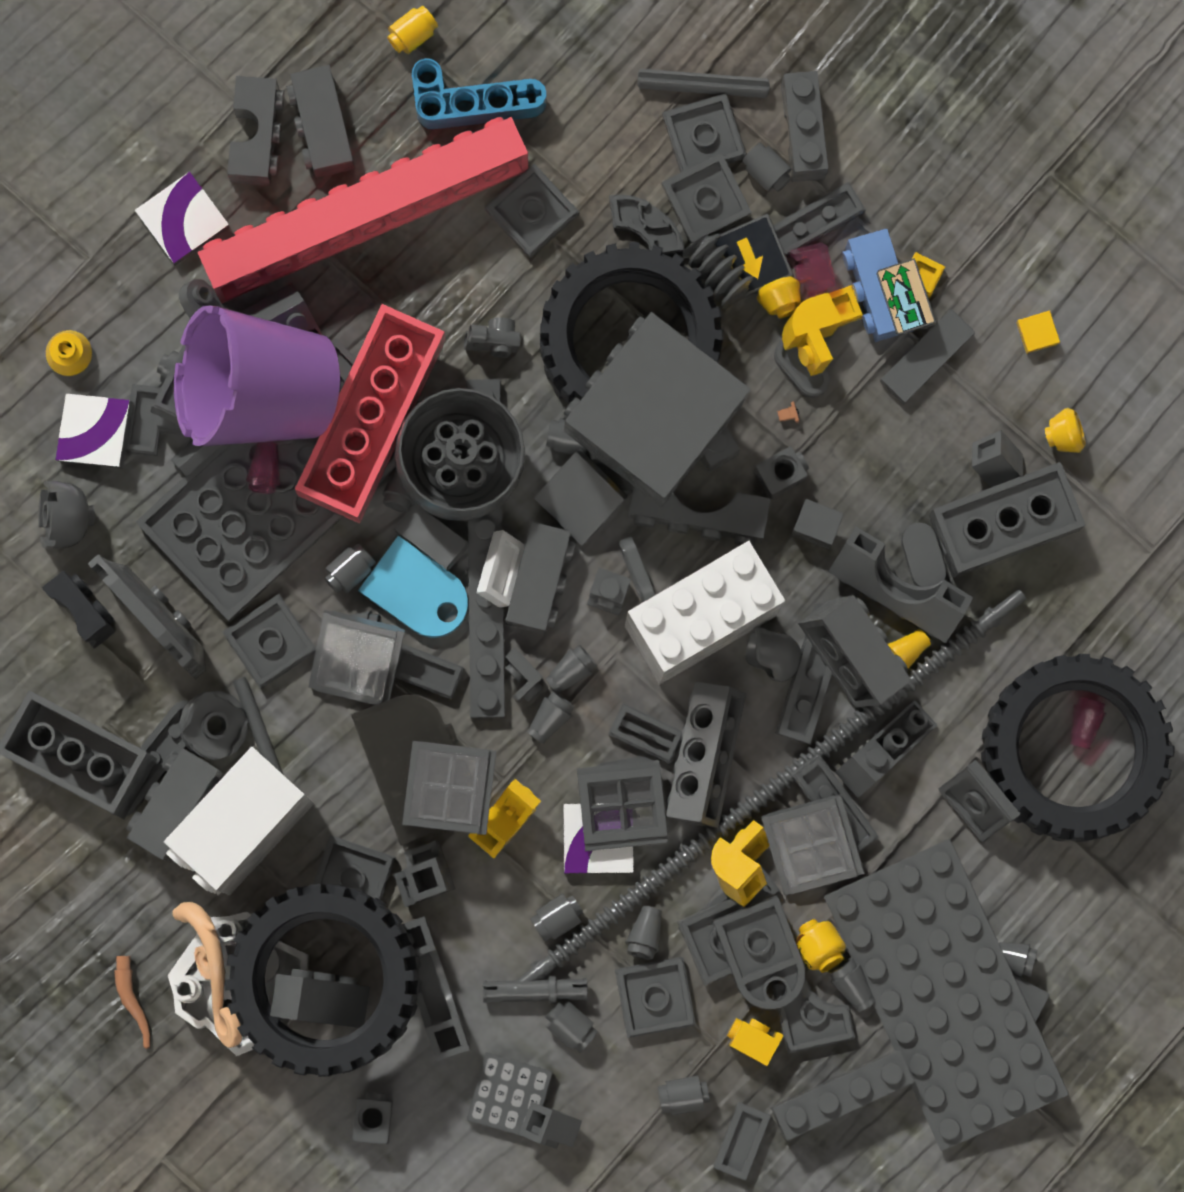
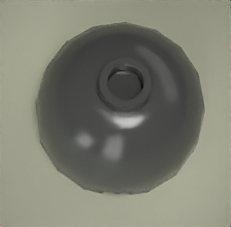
(63, 514)

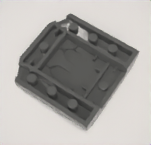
(153, 614)

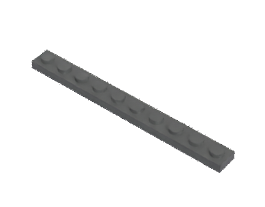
(485, 618)

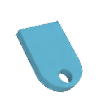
(414, 589)

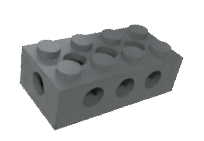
(1013, 498)

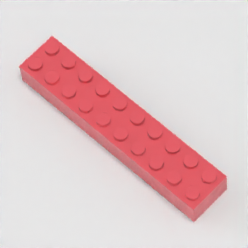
(364, 209)

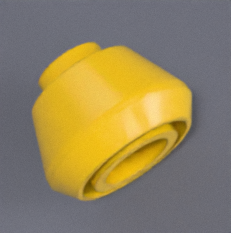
(780, 296)
(76, 357)
(1066, 432)

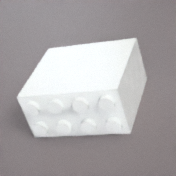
(704, 612)
(237, 824)

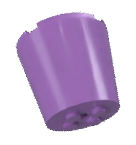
(253, 380)

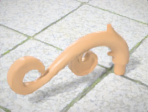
(211, 966)

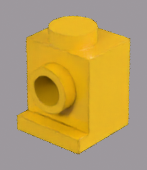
(753, 1040)

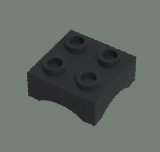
(91, 618)

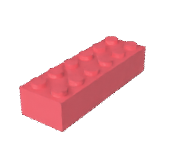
(370, 413)

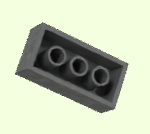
(76, 755)

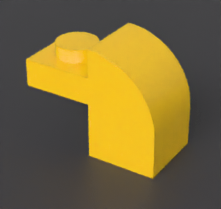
(808, 327)
(507, 818)
(736, 865)

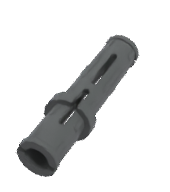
(539, 990)

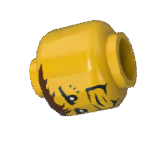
(820, 945)

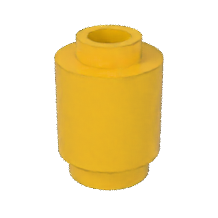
(412, 30)

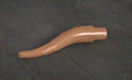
(124, 987)

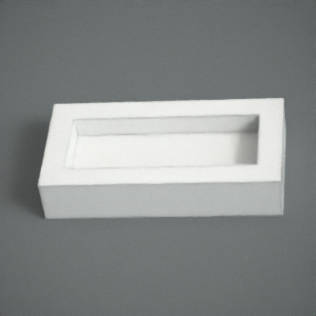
(500, 569)

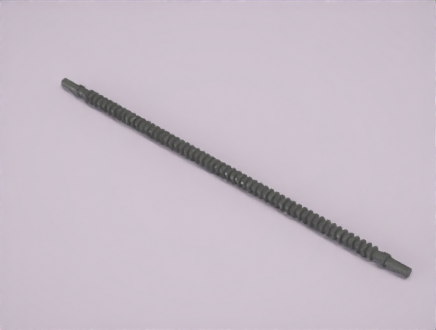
(990, 619)

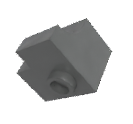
(425, 874)

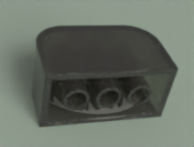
(387, 740)

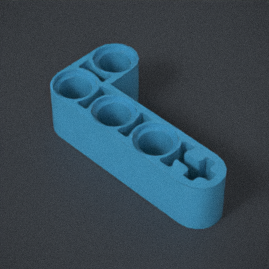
(479, 96)

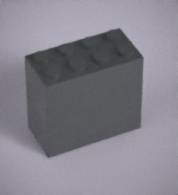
(654, 408)

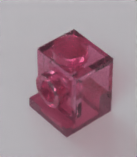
(814, 268)

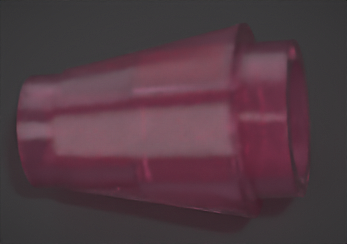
(264, 469)
(1086, 721)

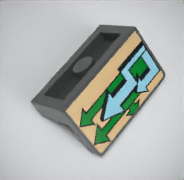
(906, 297)

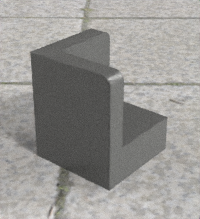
(997, 459)
(817, 524)

